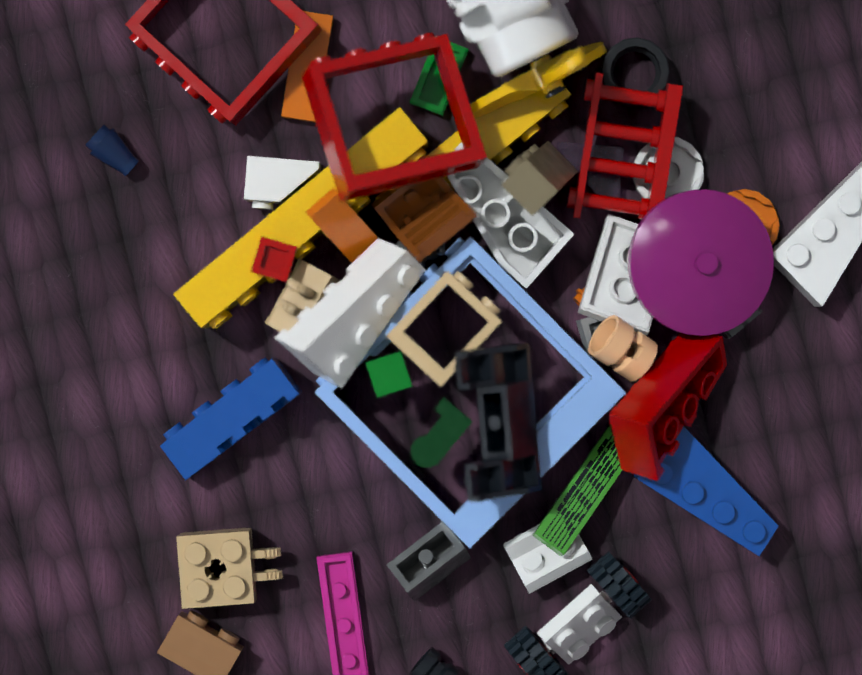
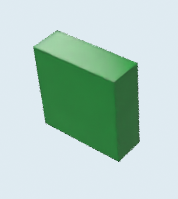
(389, 374)

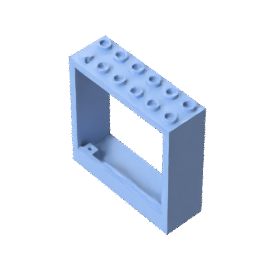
(555, 431)

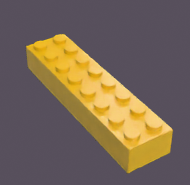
(229, 277)

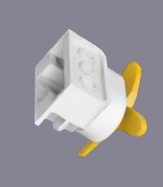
(522, 33)

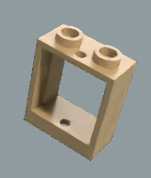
(416, 353)

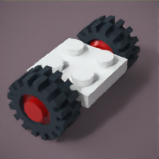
(580, 621)

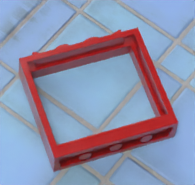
(196, 87)
(355, 186)

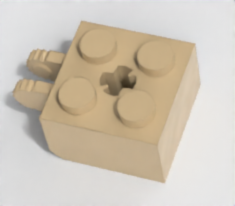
(301, 291)
(236, 583)

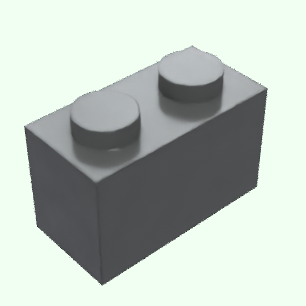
(428, 561)

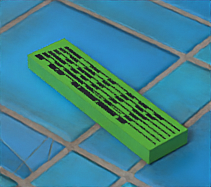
(581, 495)

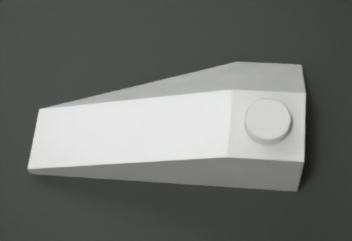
(516, 239)

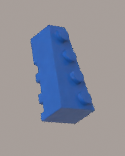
(230, 418)
(710, 493)

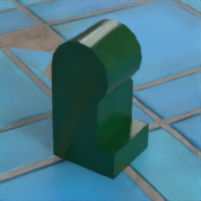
(432, 447)

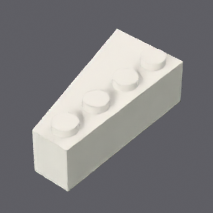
(824, 241)

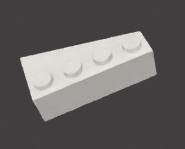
(353, 312)

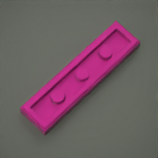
(342, 614)

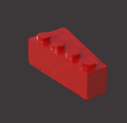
(665, 401)

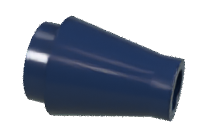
(112, 150)

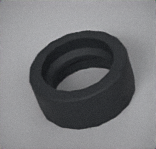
(642, 46)

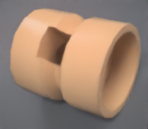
(622, 348)

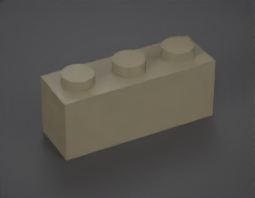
(538, 176)

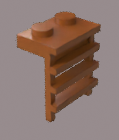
(423, 215)

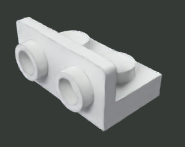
(541, 565)

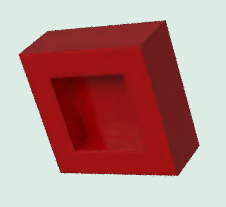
(274, 259)

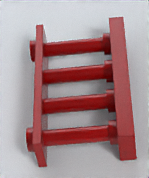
(659, 137)

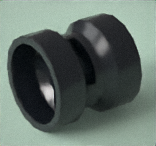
(430, 665)

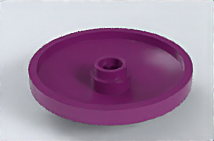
(700, 262)

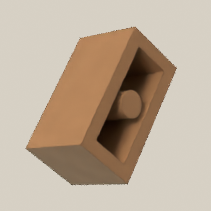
(199, 646)

